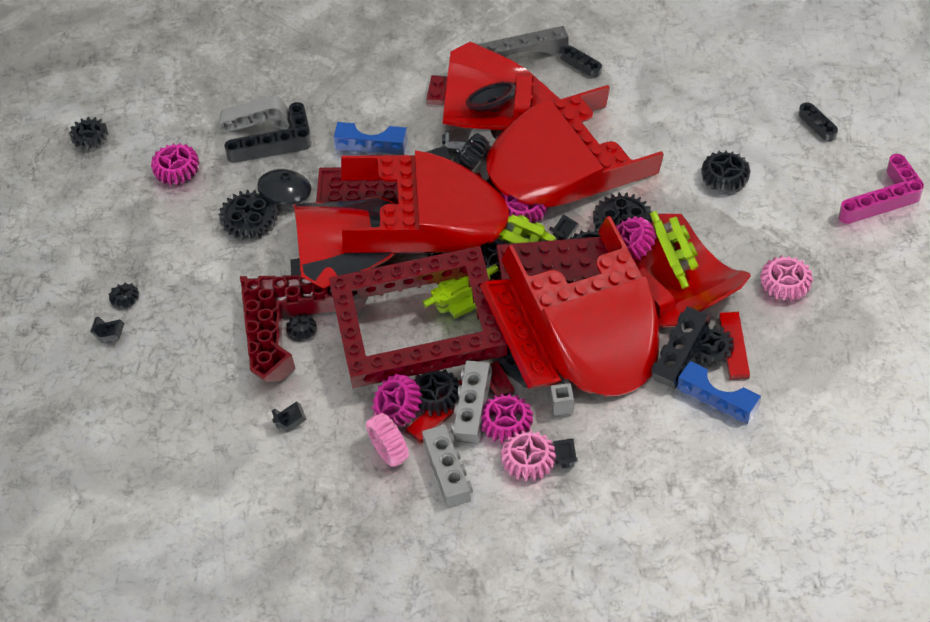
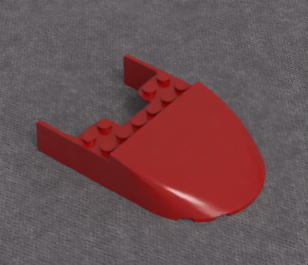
(556, 160)
(437, 206)
(598, 328)

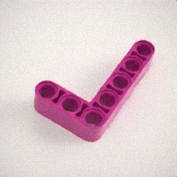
(904, 192)

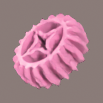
(786, 281)
(387, 439)
(516, 451)

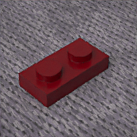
(436, 90)
(499, 381)

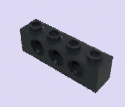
(688, 319)

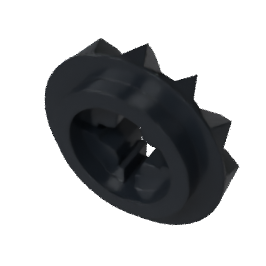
(120, 301)
(295, 331)

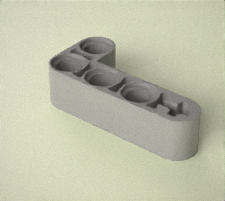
(256, 112)

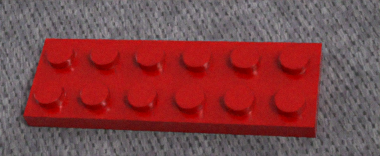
(520, 333)

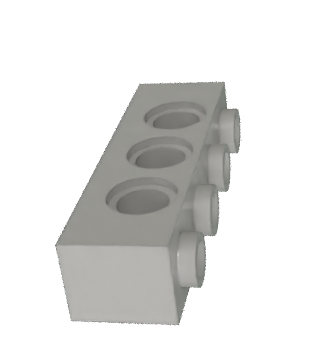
(471, 430)
(452, 493)

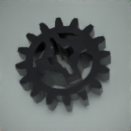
(88, 133)
(714, 346)

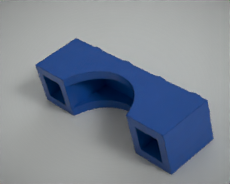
(390, 141)
(739, 404)

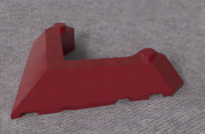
(265, 305)

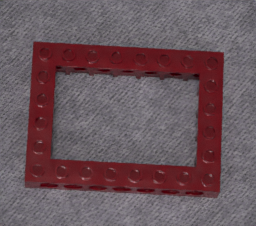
(425, 357)

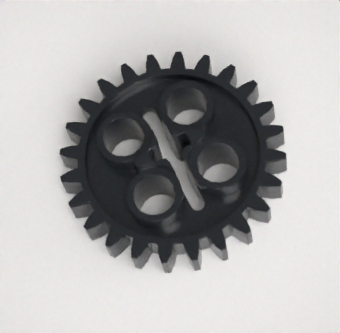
(620, 209)
(248, 215)

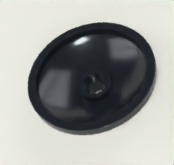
(491, 97)
(284, 187)

